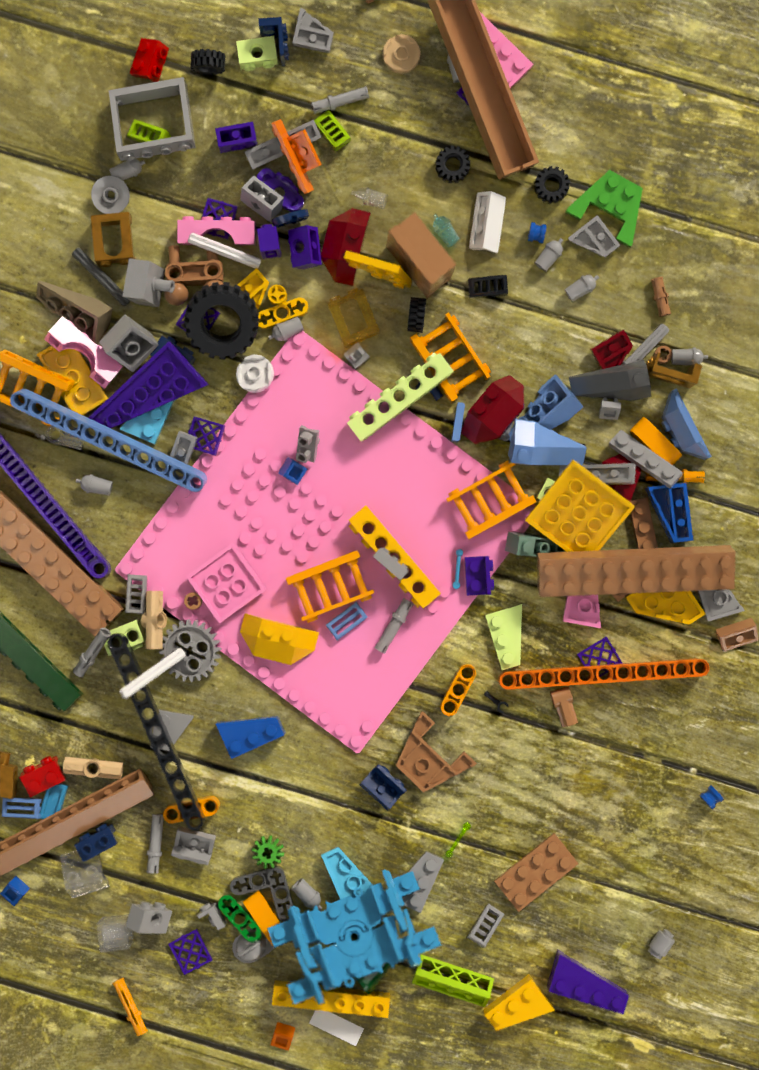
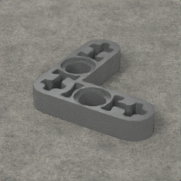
(268, 881)

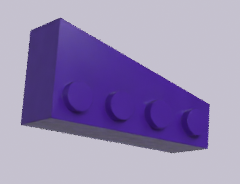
(583, 984)

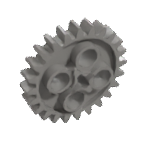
(197, 635)

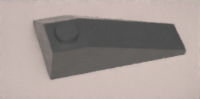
(620, 382)

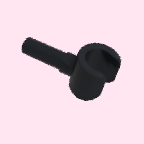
(497, 702)

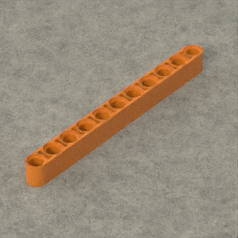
(593, 670)

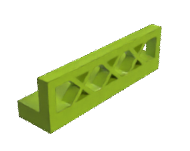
(452, 987)

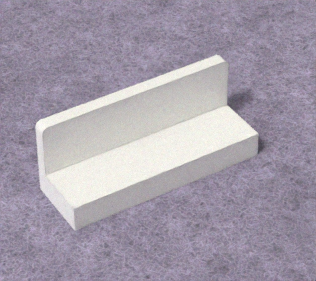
(487, 221)

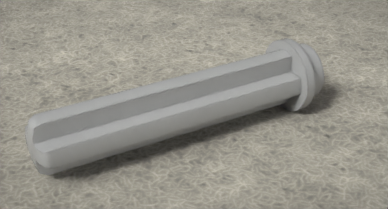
(648, 344)

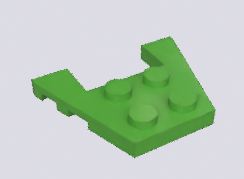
(616, 197)

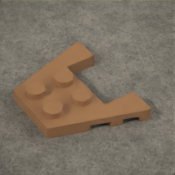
(423, 763)

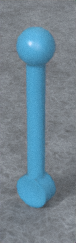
(459, 553)

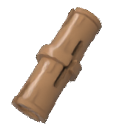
(661, 296)

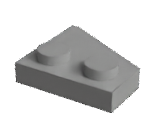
(595, 237)
(175, 724)

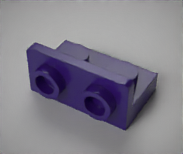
(478, 575)

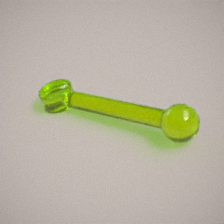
(466, 826)

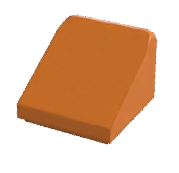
(282, 1036)

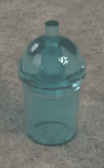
(445, 230)

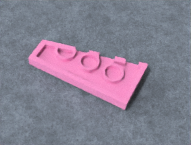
(582, 610)

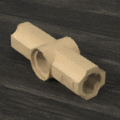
(154, 620)
(80, 766)

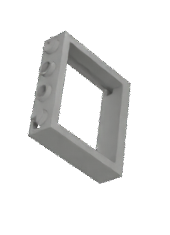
(149, 92)

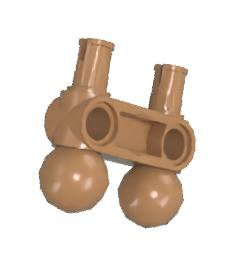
(190, 274)

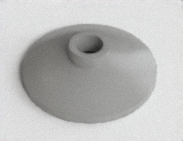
(100, 194)

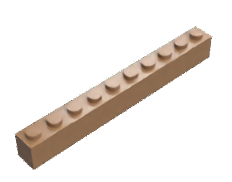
(74, 820)

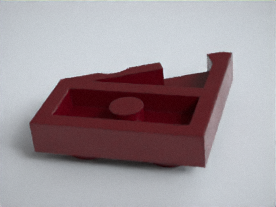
(612, 350)

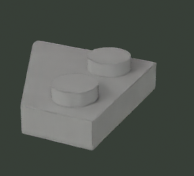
(312, 34)

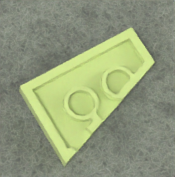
(506, 635)

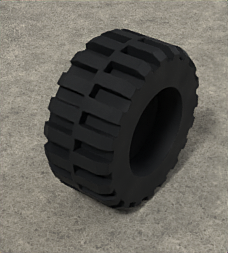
(215, 344)

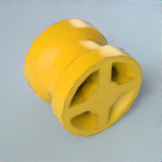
(274, 294)

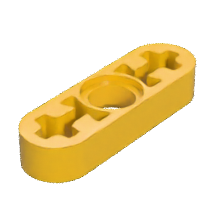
(293, 303)

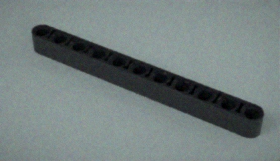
(156, 741)

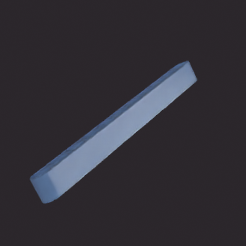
(99, 439)

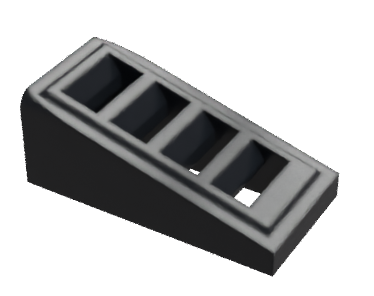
(504, 286)

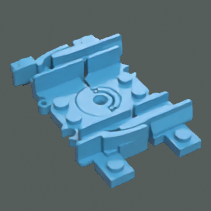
(349, 917)

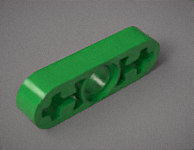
(226, 912)

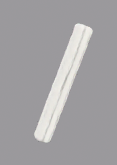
(224, 250)
(152, 673)

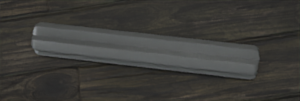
(100, 276)

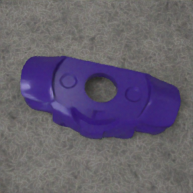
(292, 199)

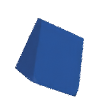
(292, 470)
(14, 890)

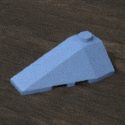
(553, 405)
(542, 446)

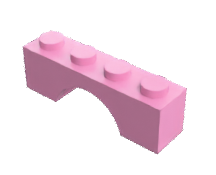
(241, 231)
(67, 336)

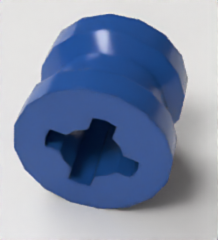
(537, 232)
(711, 797)

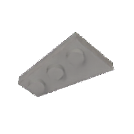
(718, 603)
(425, 872)

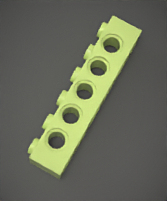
(364, 431)

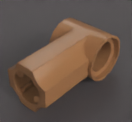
(562, 701)

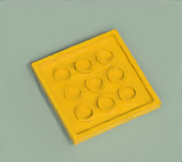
(579, 510)

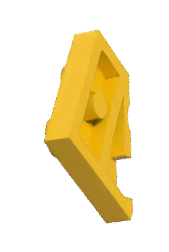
(255, 285)

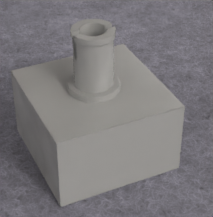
(145, 283)
(128, 343)

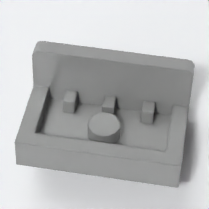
(193, 845)

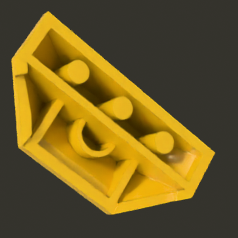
(277, 639)

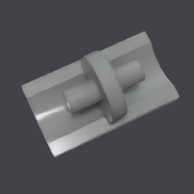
(307, 444)

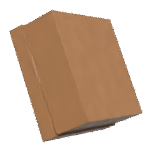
(420, 255)

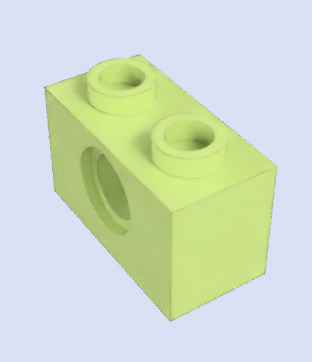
(248, 47)

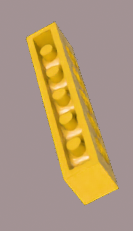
(365, 517)
(337, 1000)

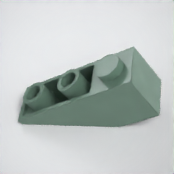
(530, 544)

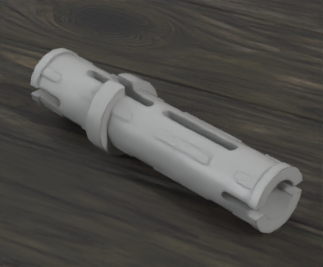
(332, 102)
(394, 625)
(88, 658)
(155, 844)

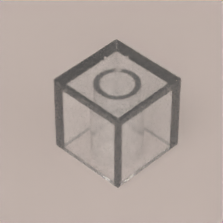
(114, 934)

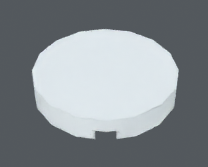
(255, 373)

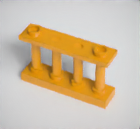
(420, 345)
(29, 368)
(490, 519)
(333, 567)

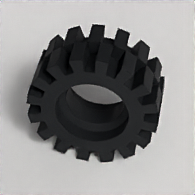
(208, 62)
(449, 153)
(559, 176)
(416, 314)

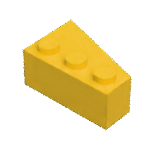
(518, 1004)

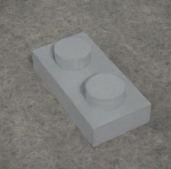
(183, 447)

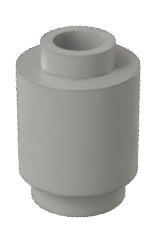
(661, 944)

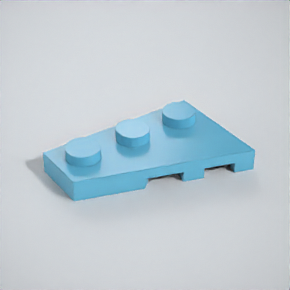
(148, 425)
(344, 873)

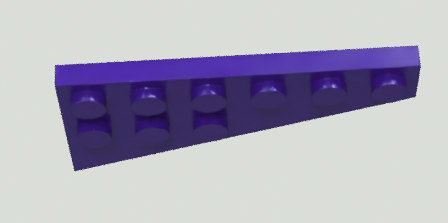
(155, 384)

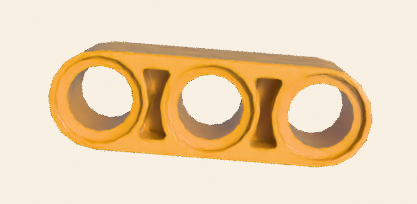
(654, 440)
(458, 699)
(202, 801)
(261, 913)

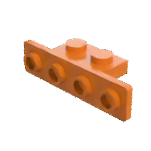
(299, 153)

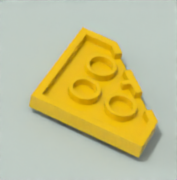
(379, 269)
(672, 606)

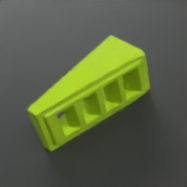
(341, 131)
(160, 133)

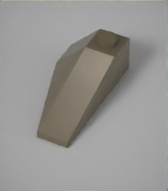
(85, 312)

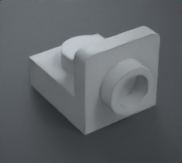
(215, 918)

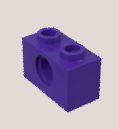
(236, 137)
(305, 237)
(269, 241)

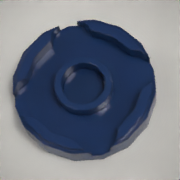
(293, 217)

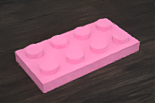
(512, 61)

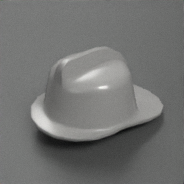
(251, 952)

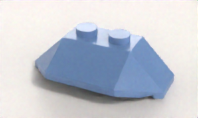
(682, 428)

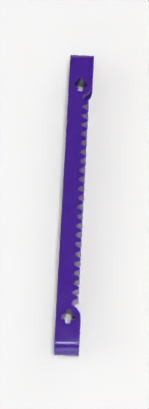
(51, 510)

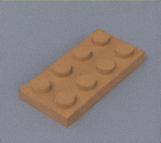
(536, 872)

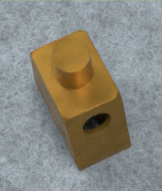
(8, 776)

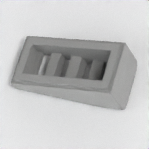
(128, 607)
(482, 943)

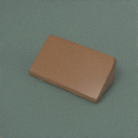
(737, 634)

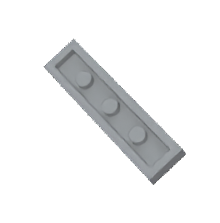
(271, 149)
(645, 459)
(611, 473)

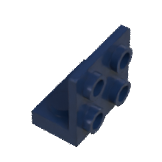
(275, 27)

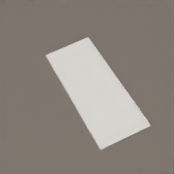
(337, 1026)

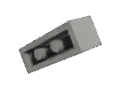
(391, 563)

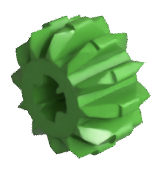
(274, 854)

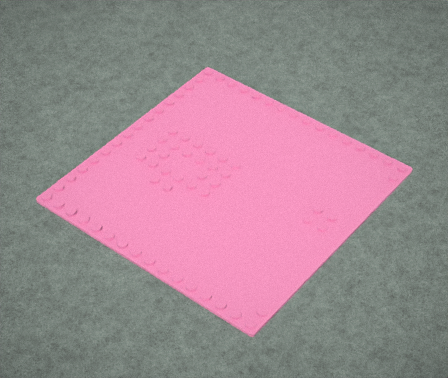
(290, 527)

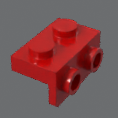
(149, 59)
(42, 776)

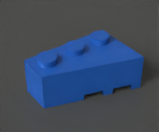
(672, 510)
(249, 734)

